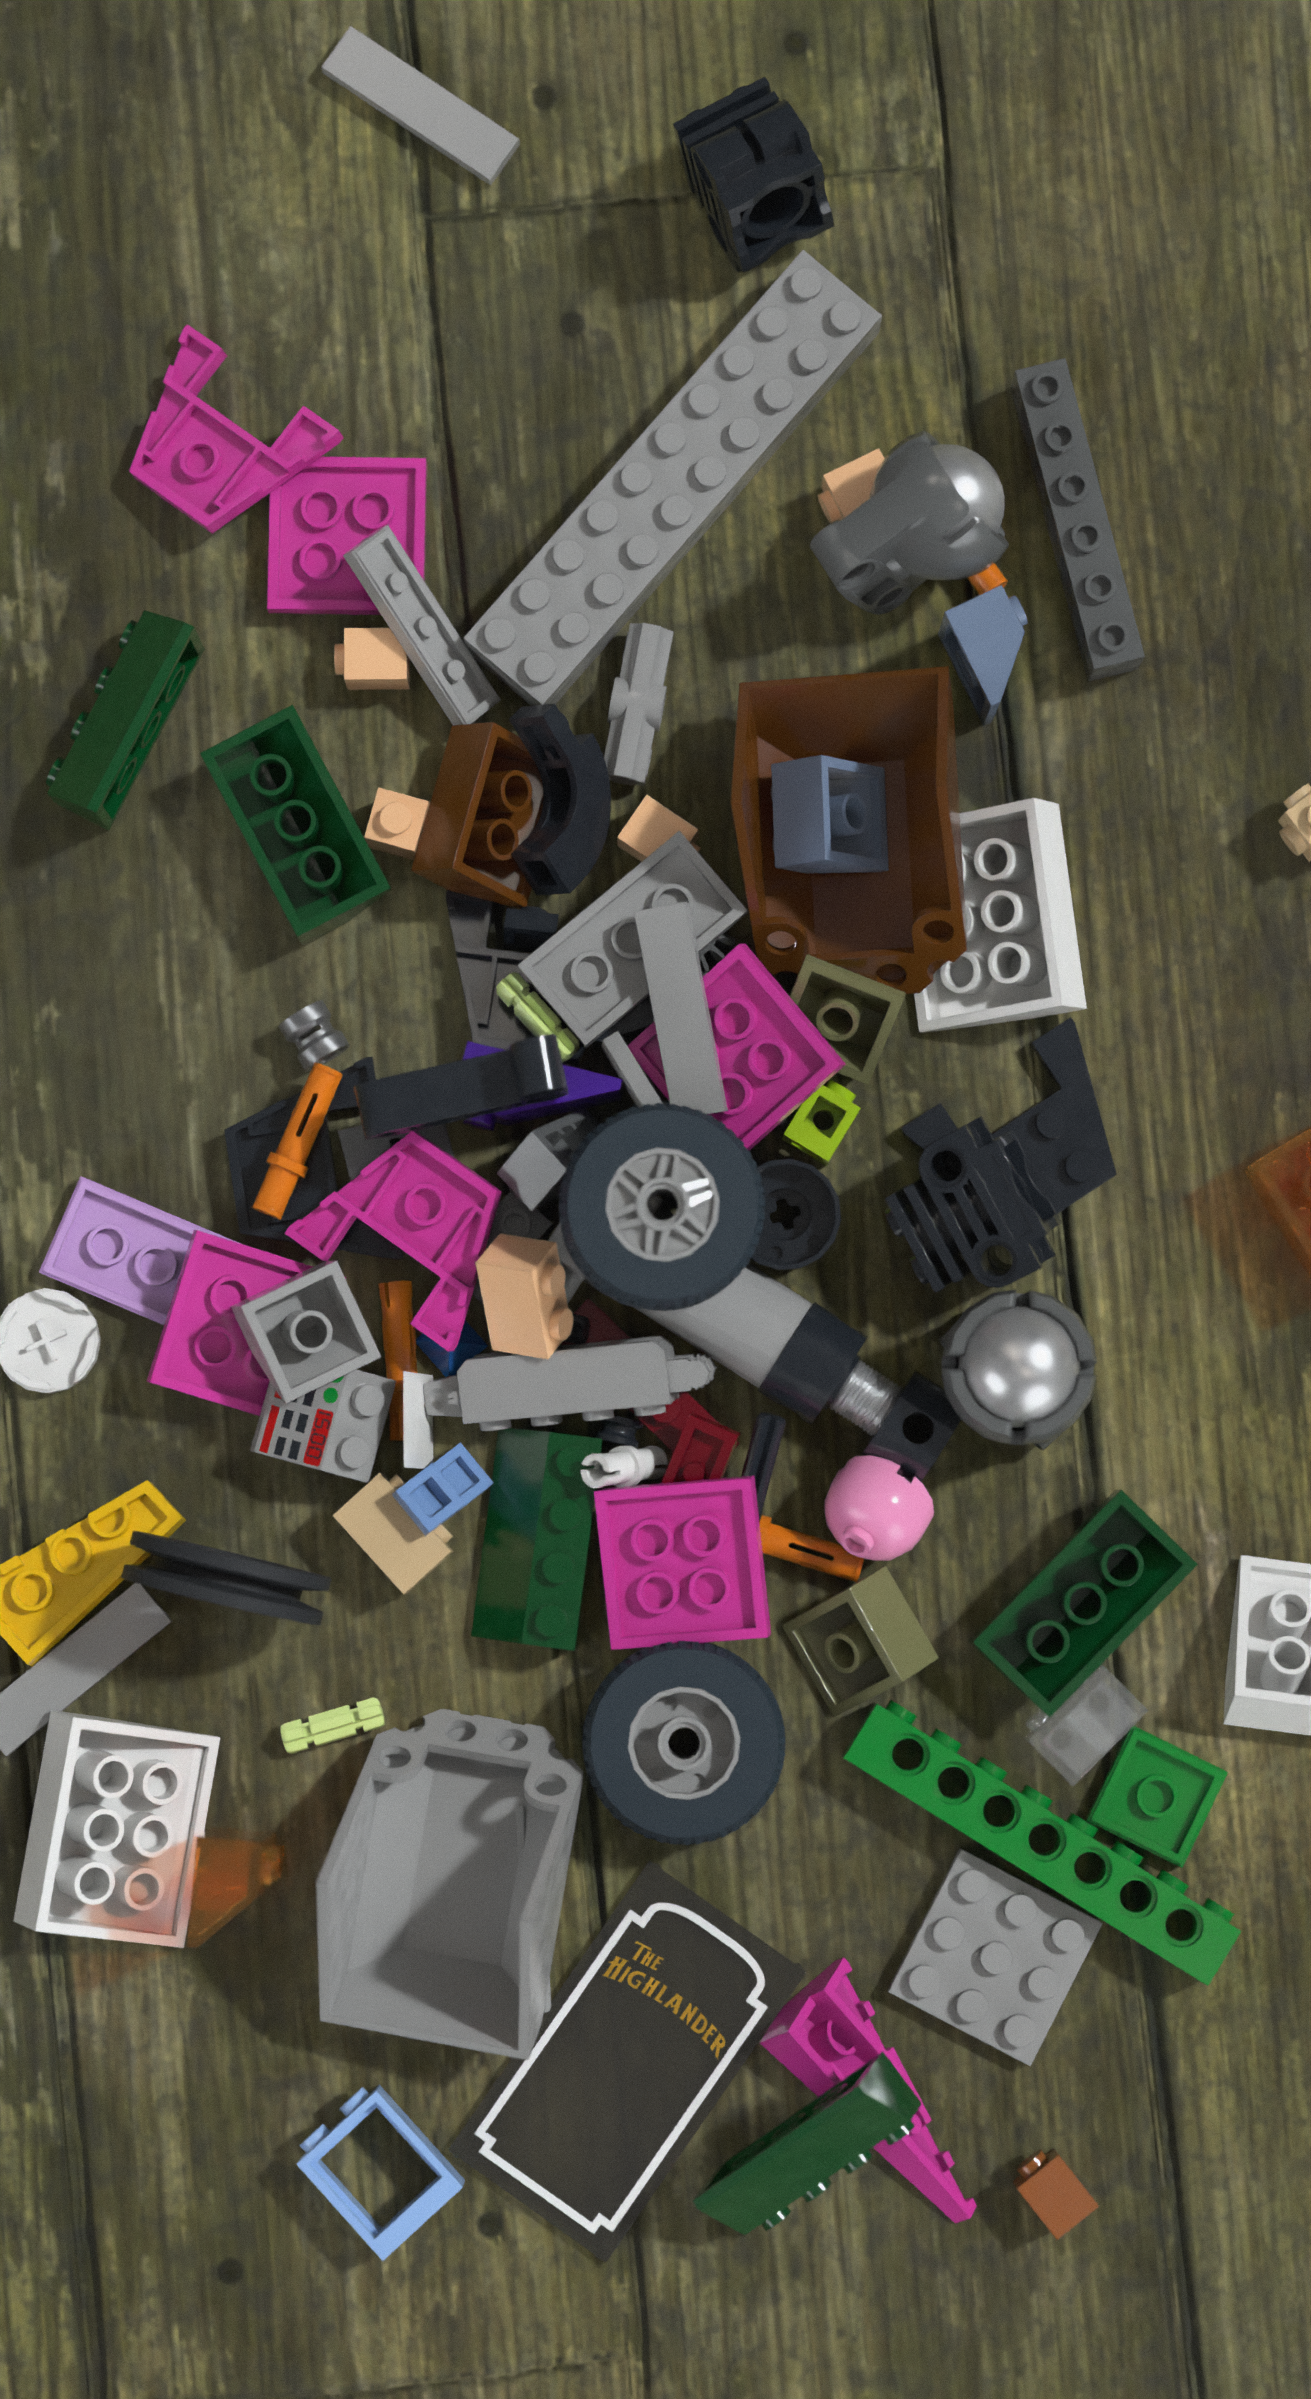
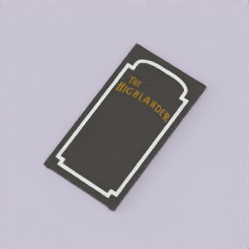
(628, 2061)

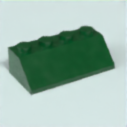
(126, 717)
(296, 824)
(535, 1539)
(1083, 1602)
(810, 2147)

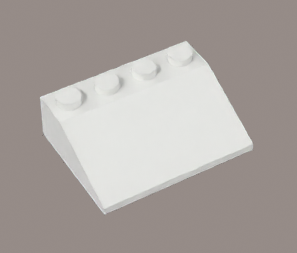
(1018, 924)
(1270, 1647)
(116, 1830)

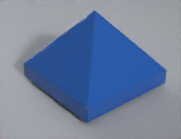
(450, 1361)

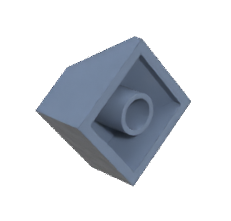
(983, 646)
(829, 816)

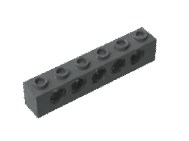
(1076, 520)

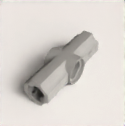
(637, 703)

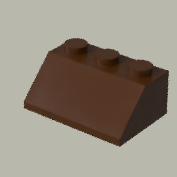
(479, 814)

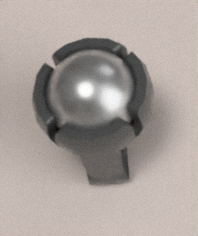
(927, 517)
(1018, 1367)

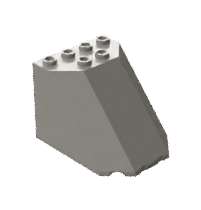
(423, 1891)

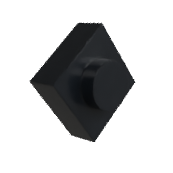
(528, 928)

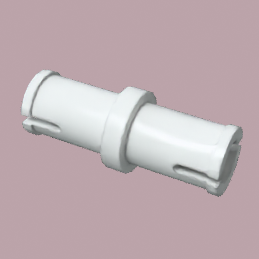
(624, 1466)

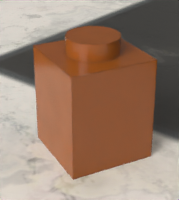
(1053, 2192)

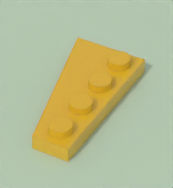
(76, 1569)

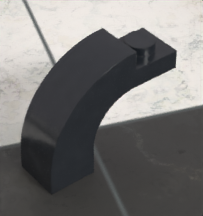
(574, 801)

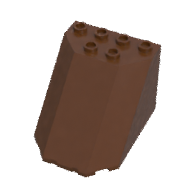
(875, 924)

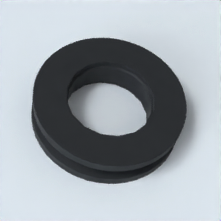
(226, 1578)

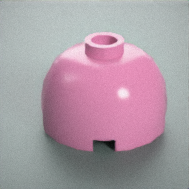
(876, 1509)

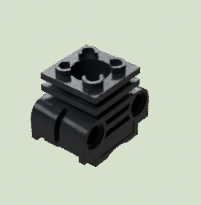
(754, 173)
(962, 1216)

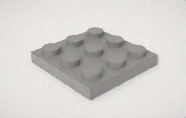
(994, 1957)

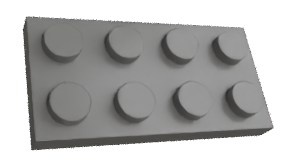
(595, 963)

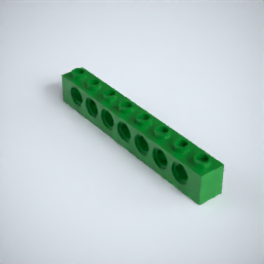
(1196, 1953)

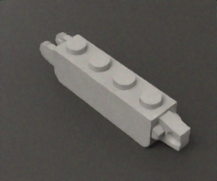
(573, 1380)

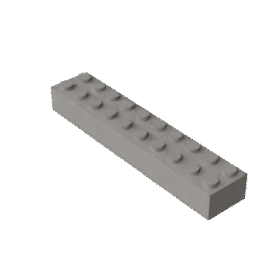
(673, 482)

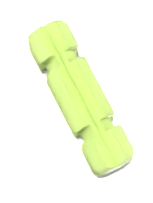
(535, 1013)
(332, 1725)

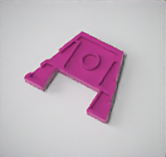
(206, 460)
(428, 1210)

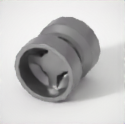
(314, 1035)

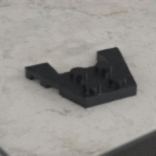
(482, 970)
(261, 1133)
(1059, 1136)

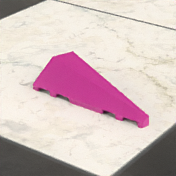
(828, 2036)

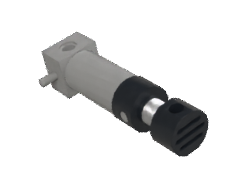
(802, 1360)

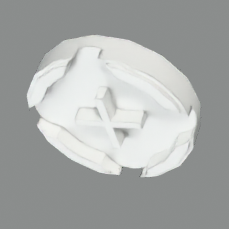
(48, 1341)

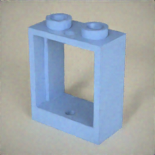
(390, 2236)

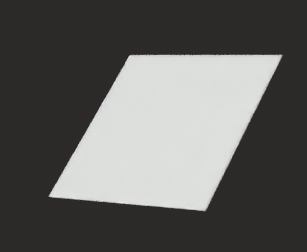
(416, 1422)

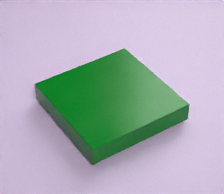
(1156, 1796)

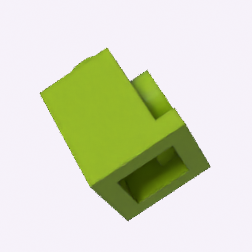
(816, 1142)

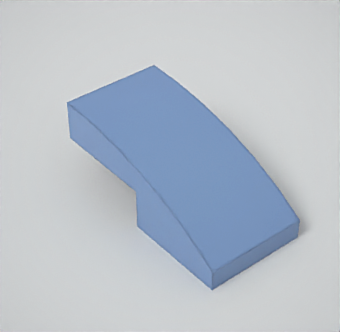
(442, 1489)

